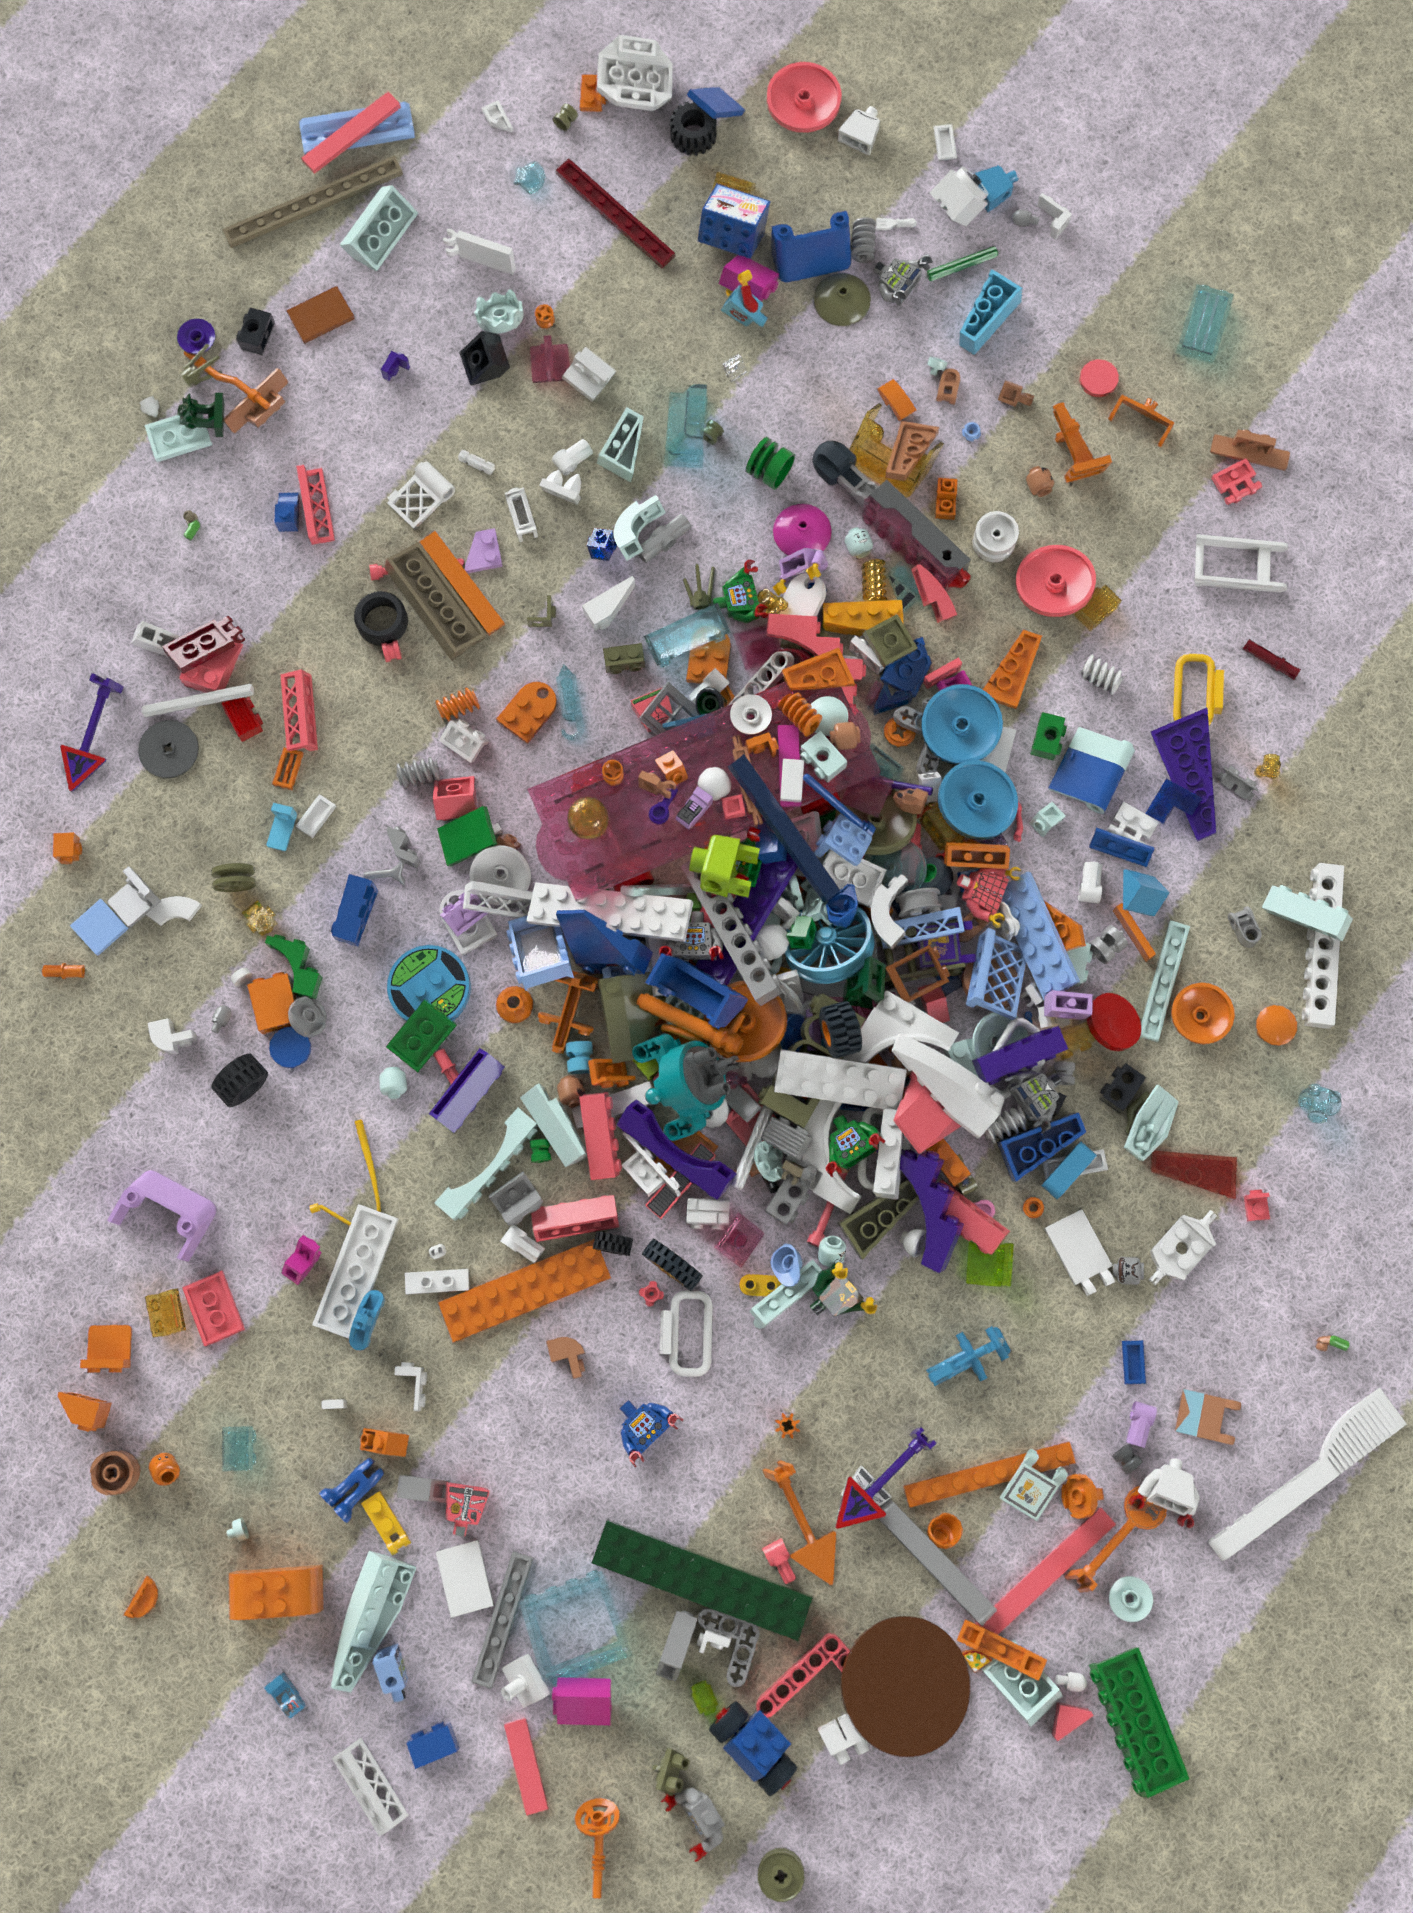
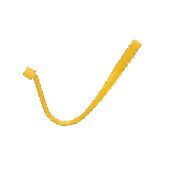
(368, 1158)

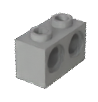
(783, 1198)

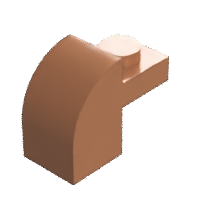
(570, 1349)

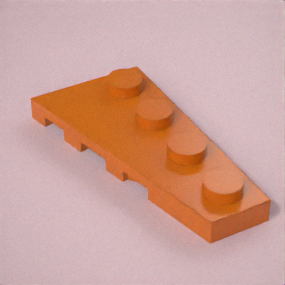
(1012, 673)

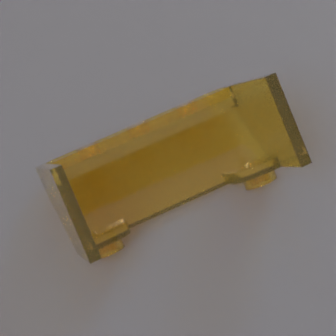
(874, 456)

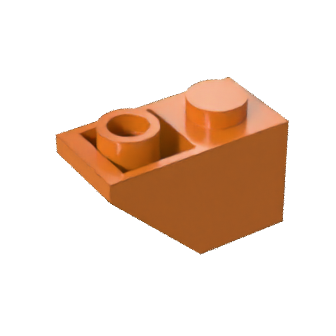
(384, 1442)

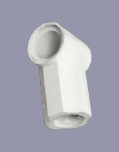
(569, 459)
(714, 680)
(1090, 888)
(519, 1241)

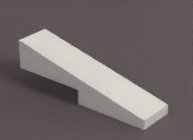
(620, 1101)

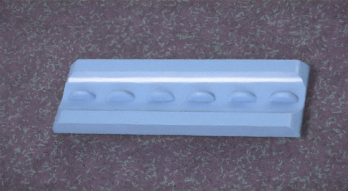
(394, 128)

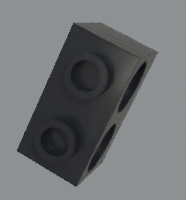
(1125, 1090)

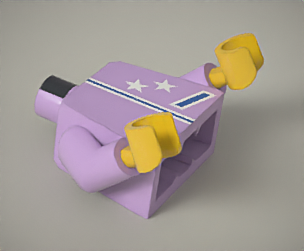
(803, 561)

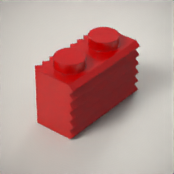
(243, 718)

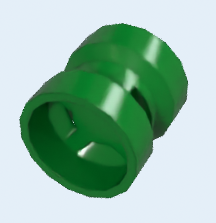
(540, 1151)

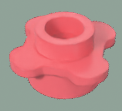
(652, 1287)

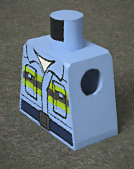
(390, 1664)

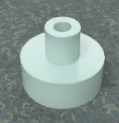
(936, 364)
(239, 1530)

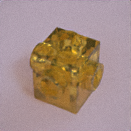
(260, 918)

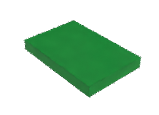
(467, 836)
(421, 1035)

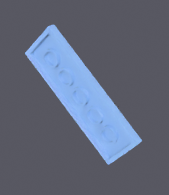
(1039, 937)

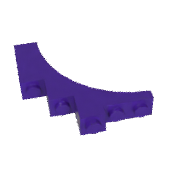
(941, 1229)

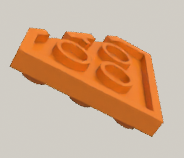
(1068, 929)

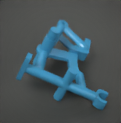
(969, 1357)

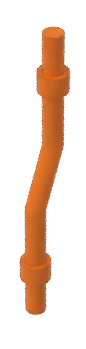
(252, 394)

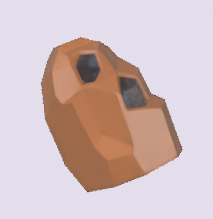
(911, 800)

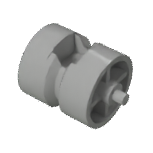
(1110, 942)

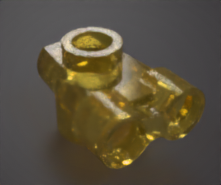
(774, 603)
(1270, 767)

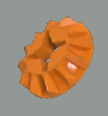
(891, 727)

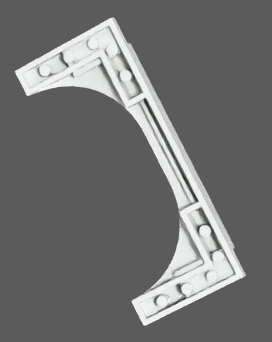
(879, 1032)

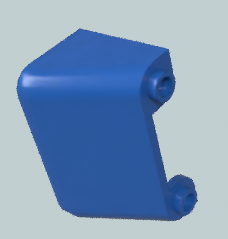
(812, 252)

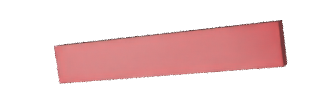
(351, 132)

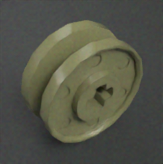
(233, 877)
(793, 1881)

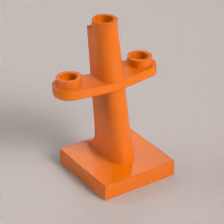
(1084, 462)
(566, 1021)

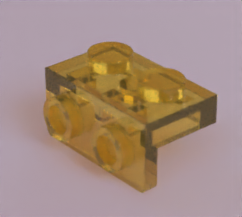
(165, 1313)

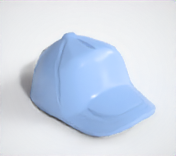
(786, 1265)

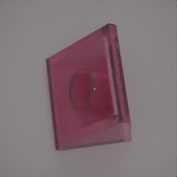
(755, 646)
(739, 1240)

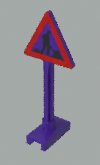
(80, 763)
(858, 1504)

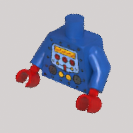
(644, 1427)

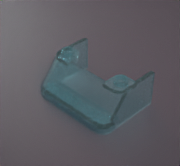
(686, 635)

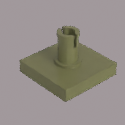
(890, 640)

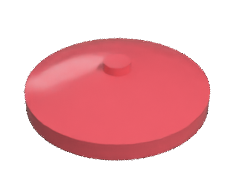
(803, 97)
(1055, 580)

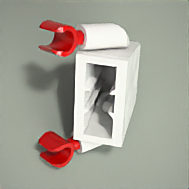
(1171, 1490)

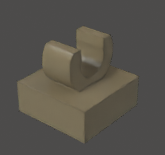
(794, 1169)

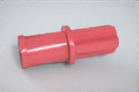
(446, 1065)

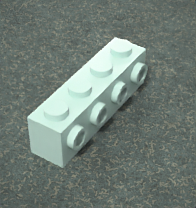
(1308, 913)

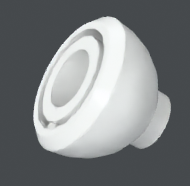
(914, 1242)

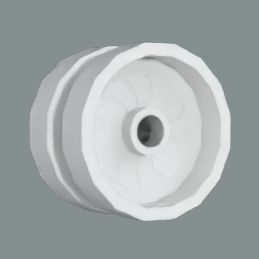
(995, 536)

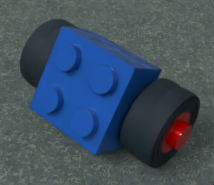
(755, 1746)

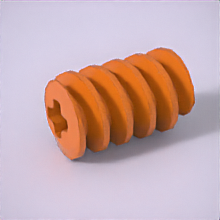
(458, 704)
(800, 713)

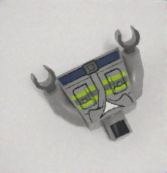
(900, 278)
(1036, 1095)

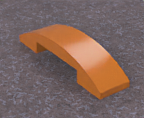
(1002, 1649)

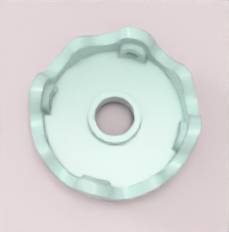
(488, 312)

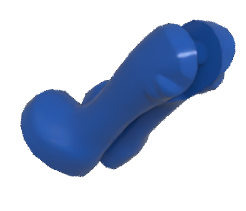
(332, 1496)

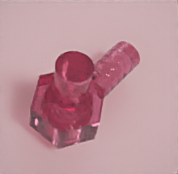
(733, 1079)

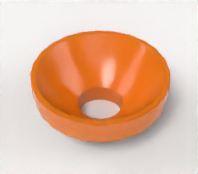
(517, 1014)

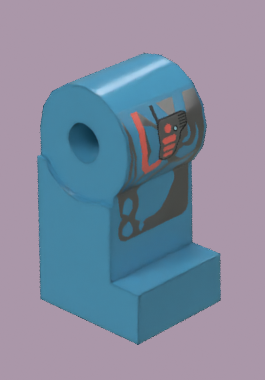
(285, 1695)

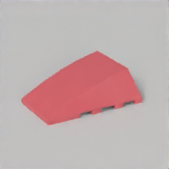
(921, 1117)

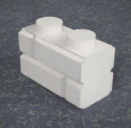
(707, 1213)

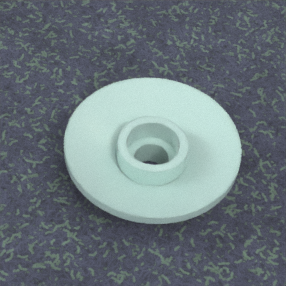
(1141, 1603)

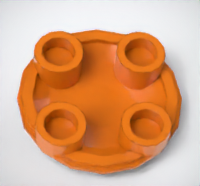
(1276, 1025)

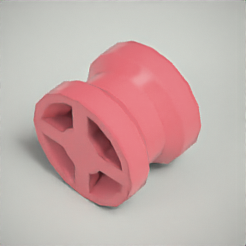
(391, 651)

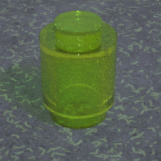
(704, 1698)

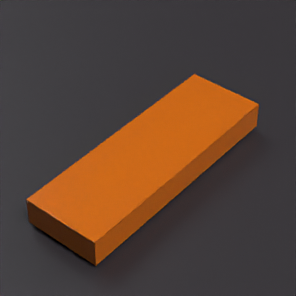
(1134, 932)

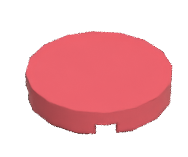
(1099, 378)

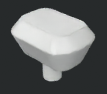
(437, 1251)

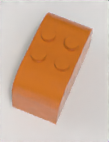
(275, 1592)

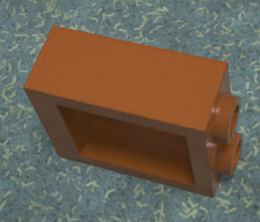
(942, 970)

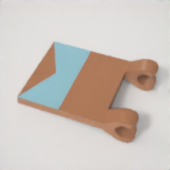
(1203, 1415)

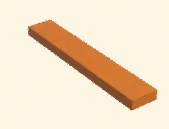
(462, 583)

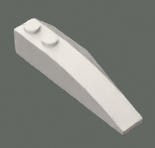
(960, 1092)

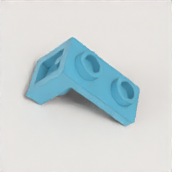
(281, 827)

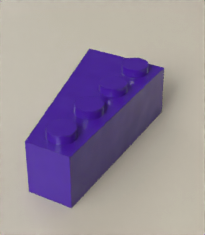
(1020, 1054)

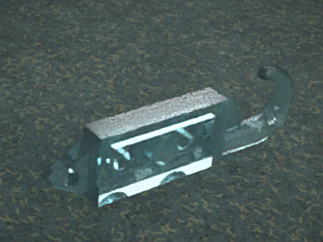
(570, 702)

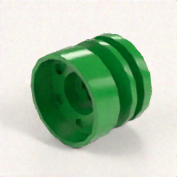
(770, 463)

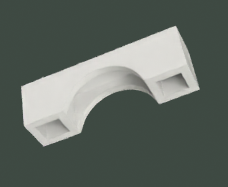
(888, 1161)

